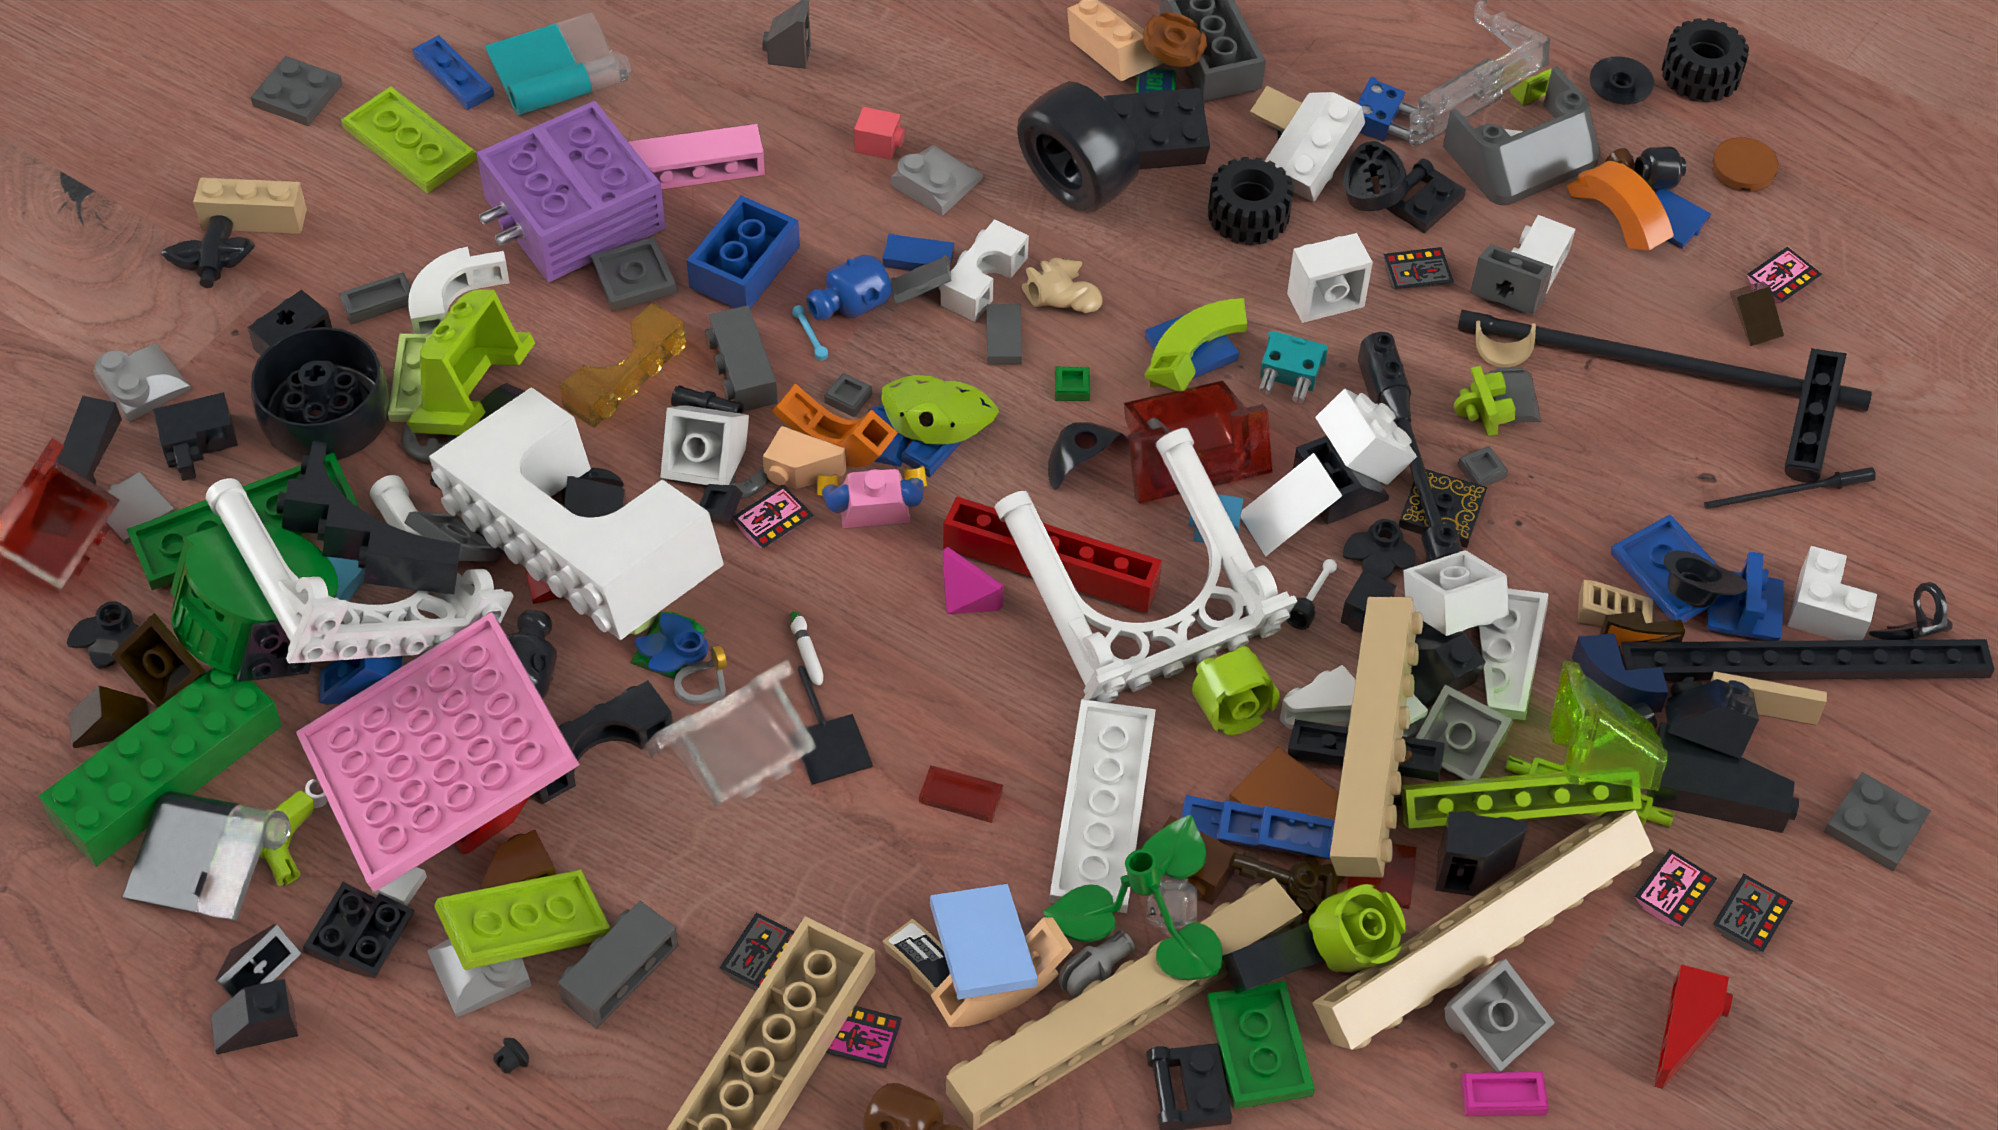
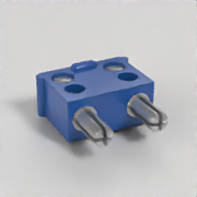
(1380, 108)

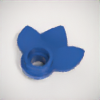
(674, 645)

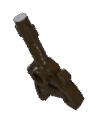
(1299, 880)

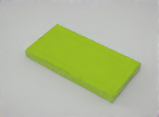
(409, 139)
(522, 919)

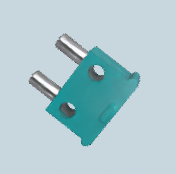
(1292, 363)

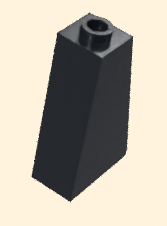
(1722, 786)

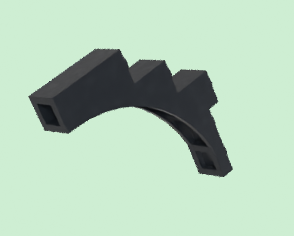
(386, 553)

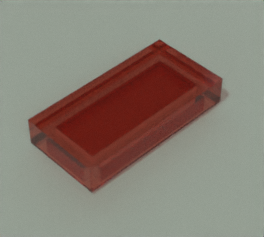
(961, 794)

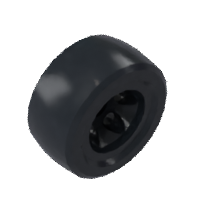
(1078, 147)
(320, 370)

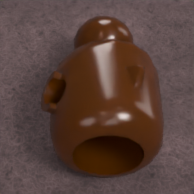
(904, 1108)

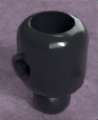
(532, 648)

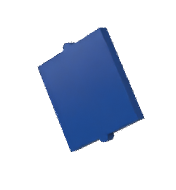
(1683, 215)

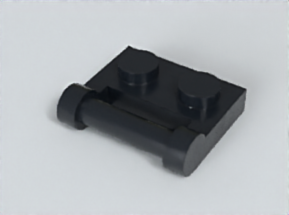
(1432, 200)
(1202, 1086)

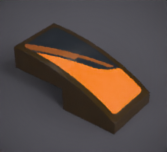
(1633, 628)

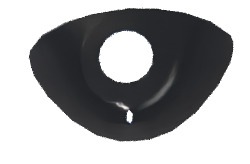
(1067, 454)

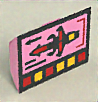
(1785, 274)
(771, 517)
(1674, 889)

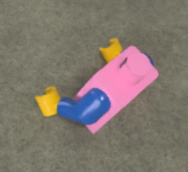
(873, 496)

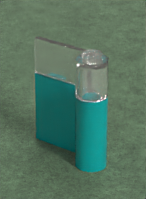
(556, 63)

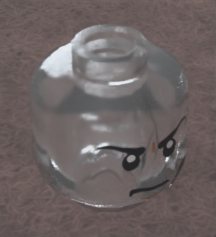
(1180, 901)

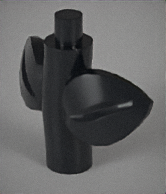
(212, 252)

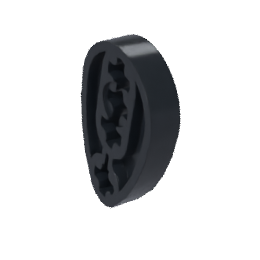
(1359, 175)

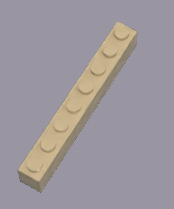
(1375, 738)

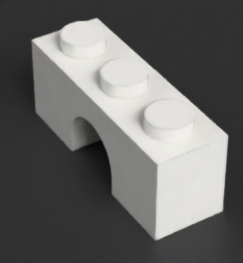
(995, 250)

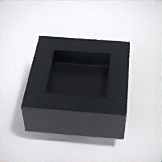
(721, 502)

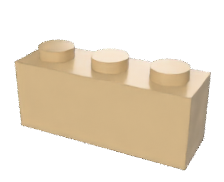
(252, 204)

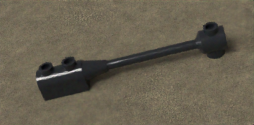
(1389, 385)

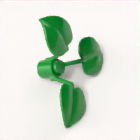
(1176, 851)

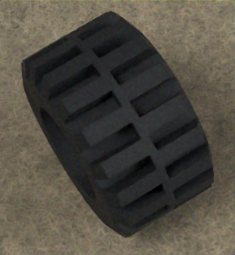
(1705, 60)
(1250, 200)

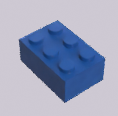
(743, 253)

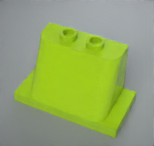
(457, 357)

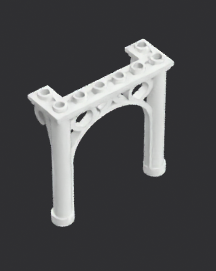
(369, 631)
(1091, 653)

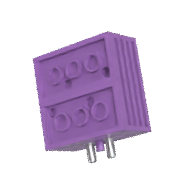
(570, 191)

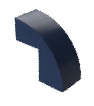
(1603, 664)

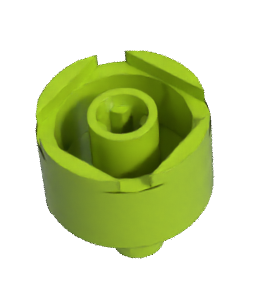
(1234, 691)
(1357, 929)

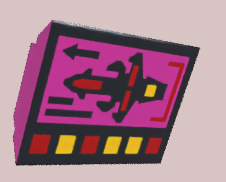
(867, 1037)

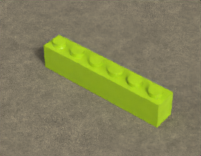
(1513, 797)

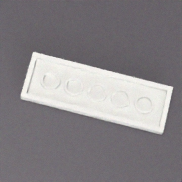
(1103, 797)

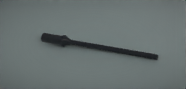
(1837, 480)

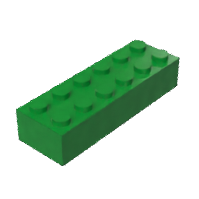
(169, 750)

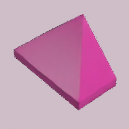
(969, 587)

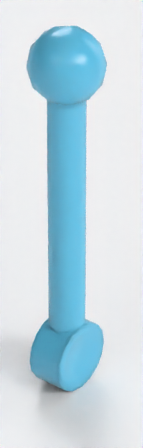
(820, 352)

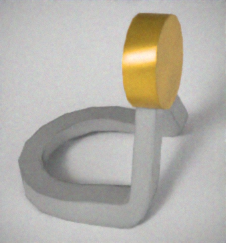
(719, 662)

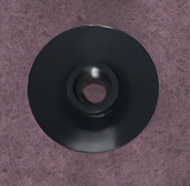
(1621, 80)

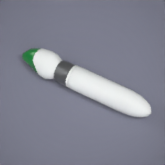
(806, 648)

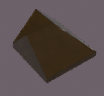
(157, 661)

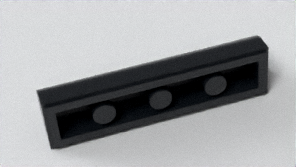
(1815, 415)

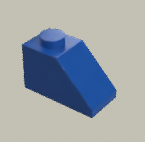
(349, 677)

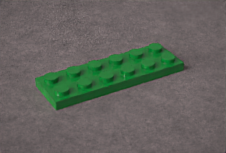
(161, 539)

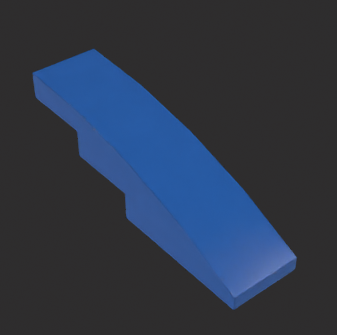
(1262, 827)

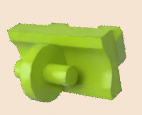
(1481, 400)

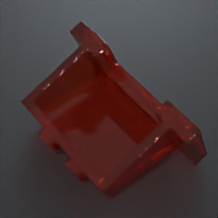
(1225, 433)
(53, 522)

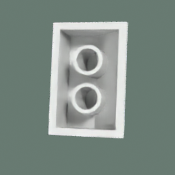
(1317, 141)

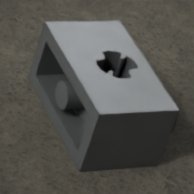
(1511, 279)

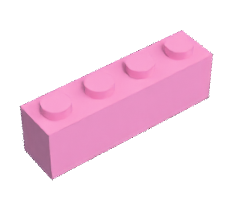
(703, 156)

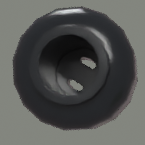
(1660, 167)

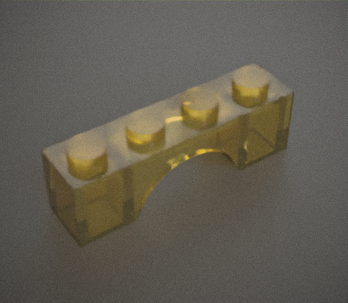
(597, 391)

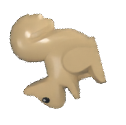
(1056, 288)

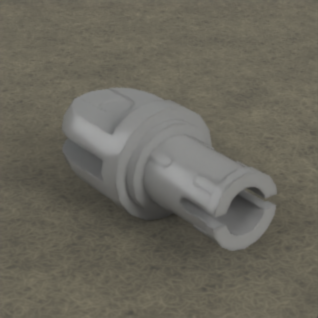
(1094, 963)

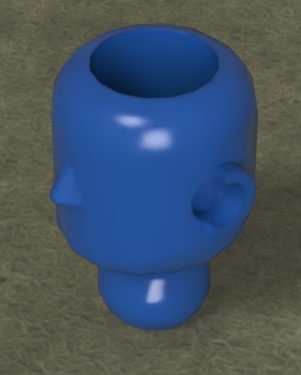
(851, 289)

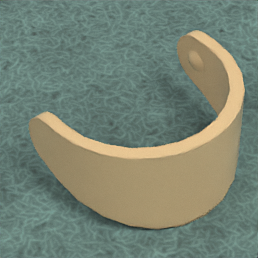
(1504, 354)

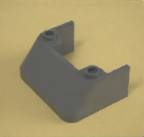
(1532, 160)

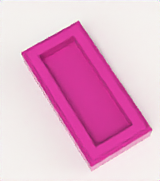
(1504, 1094)

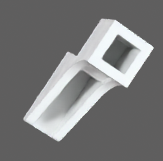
(1330, 702)

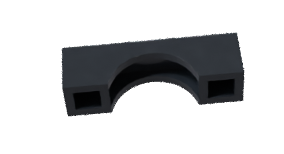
(627, 718)

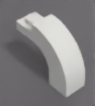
(447, 279)

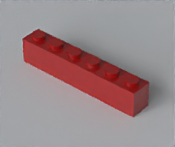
(1091, 564)

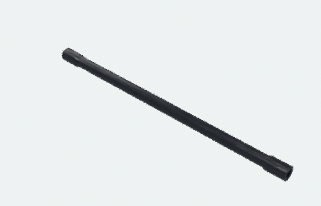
(1847, 396)

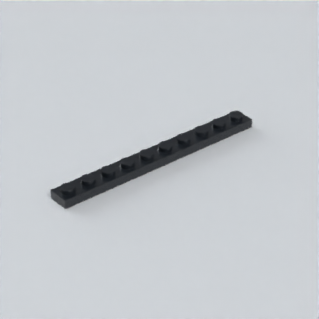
(1813, 659)

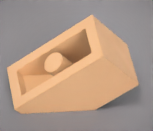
(798, 458)

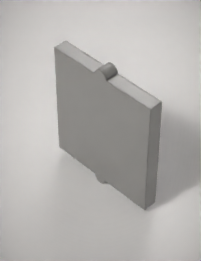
(137, 505)

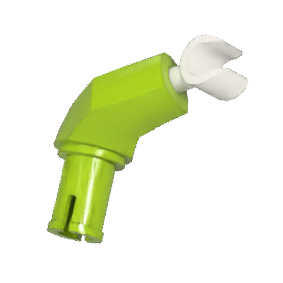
(298, 809)

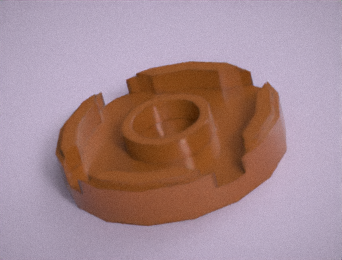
(1174, 39)
(1745, 164)

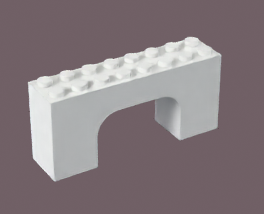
(607, 566)

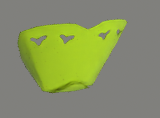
(943, 402)

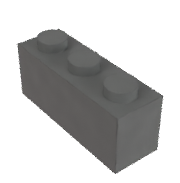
(741, 358)
(617, 963)

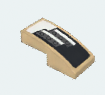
(920, 954)

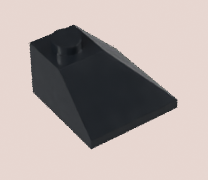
(1442, 662)

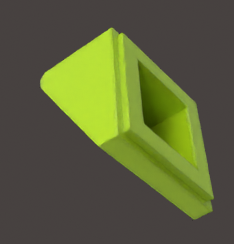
(1532, 88)
(1171, 370)

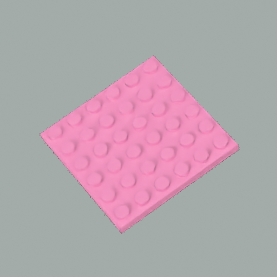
(435, 751)

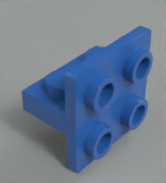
(1755, 611)

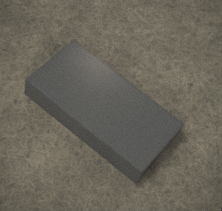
(376, 298)
(1004, 334)

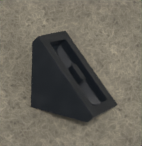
(257, 960)

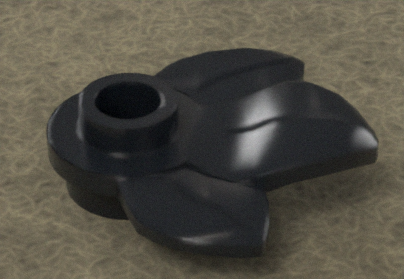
(1378, 554)
(102, 635)

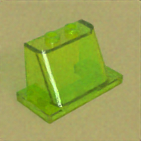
(1603, 735)

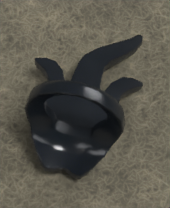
(1923, 626)

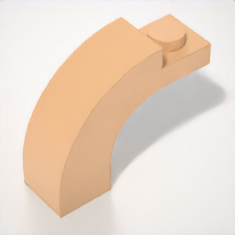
(1047, 949)

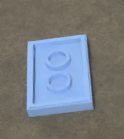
(983, 941)

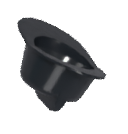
(1699, 580)

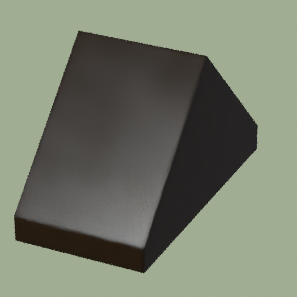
(1757, 312)
(105, 716)

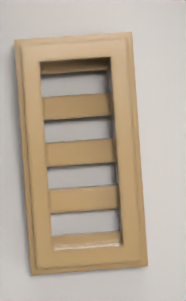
(1605, 594)

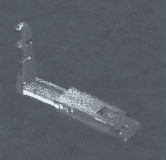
(1483, 82)

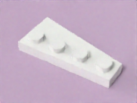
(1511, 652)

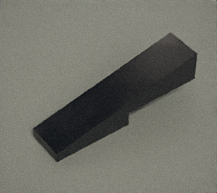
(89, 436)
(1271, 958)

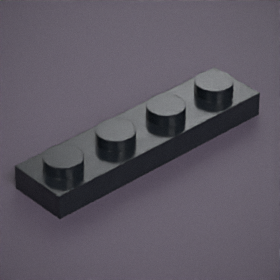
(1328, 743)

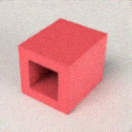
(878, 133)

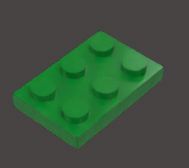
(1260, 1045)

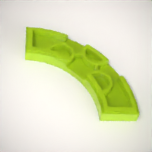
(1202, 326)

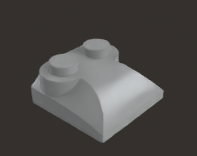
(935, 178)
(139, 380)
(1469, 732)
(477, 986)
(1498, 1015)

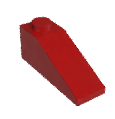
(1693, 1013)

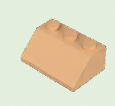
(1110, 38)

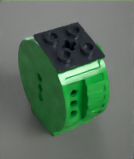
(223, 611)

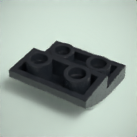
(358, 931)

